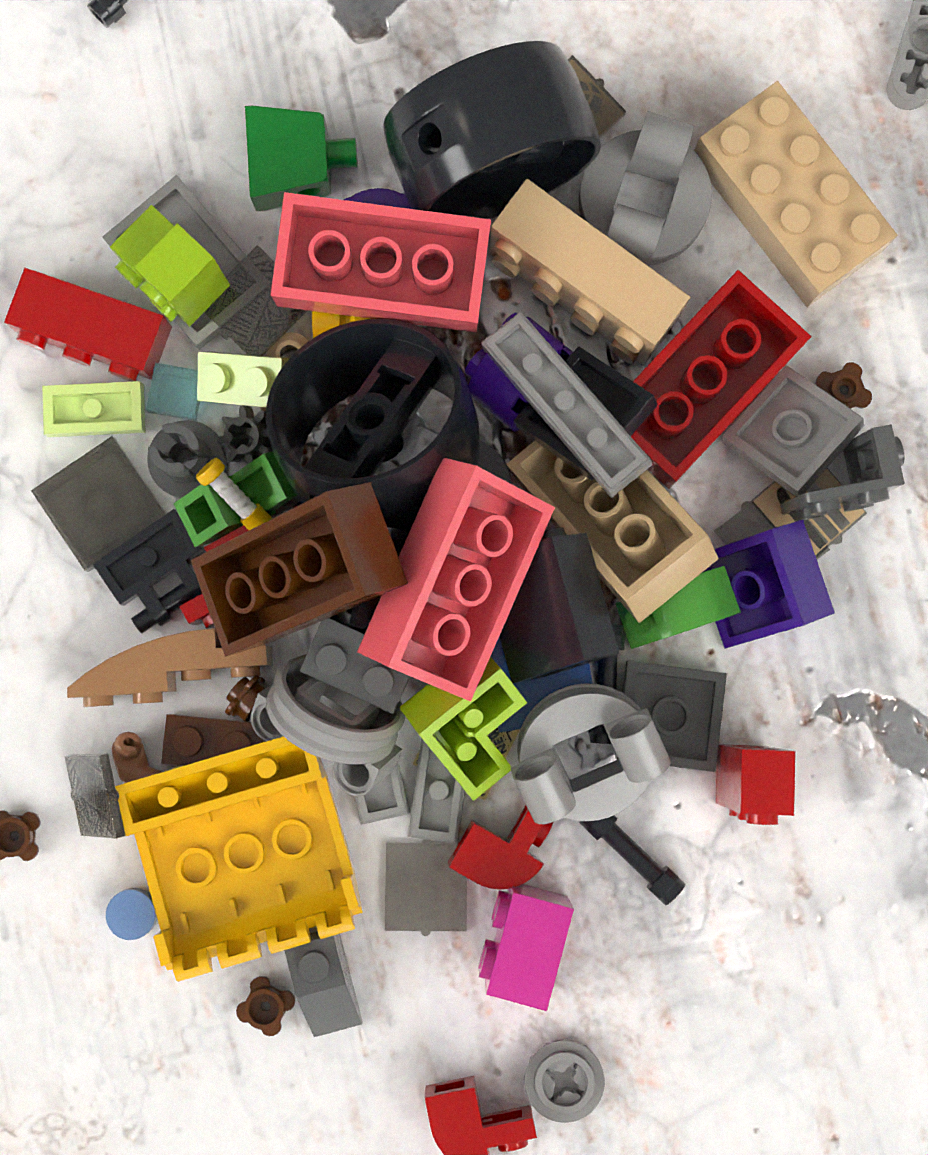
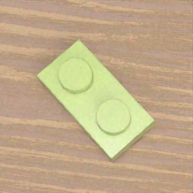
(236, 377)
(93, 409)

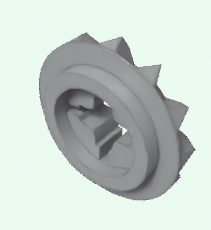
(567, 1104)

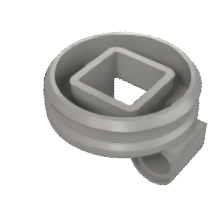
(662, 154)
(359, 747)
(602, 791)

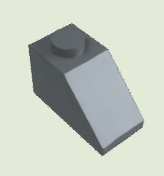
(324, 985)

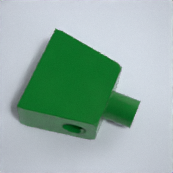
(292, 154)

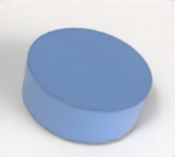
(131, 914)

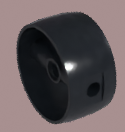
(488, 126)
(393, 372)

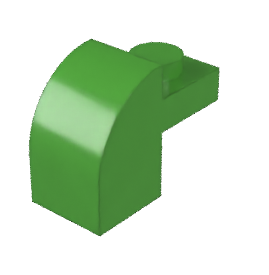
(210, 517)
(695, 605)

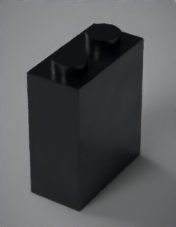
(558, 612)

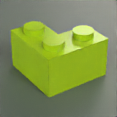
(171, 264)
(459, 728)

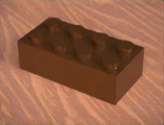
(299, 569)

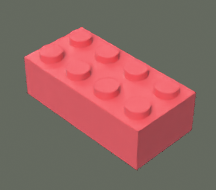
(380, 262)
(461, 575)

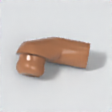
(131, 758)

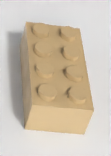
(793, 194)
(585, 273)
(638, 537)

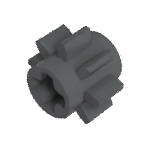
(237, 440)

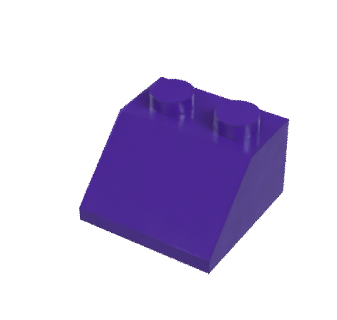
(789, 583)

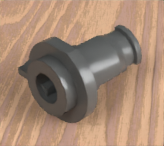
(169, 443)

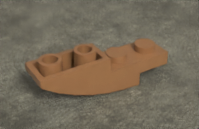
(152, 668)

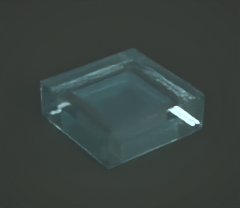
(174, 392)

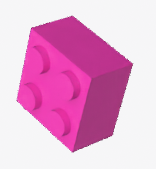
(527, 945)

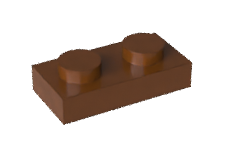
(200, 738)

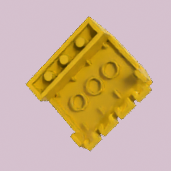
(241, 855)

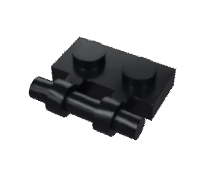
(147, 560)

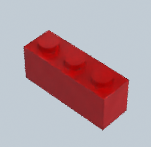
(87, 325)
(756, 782)

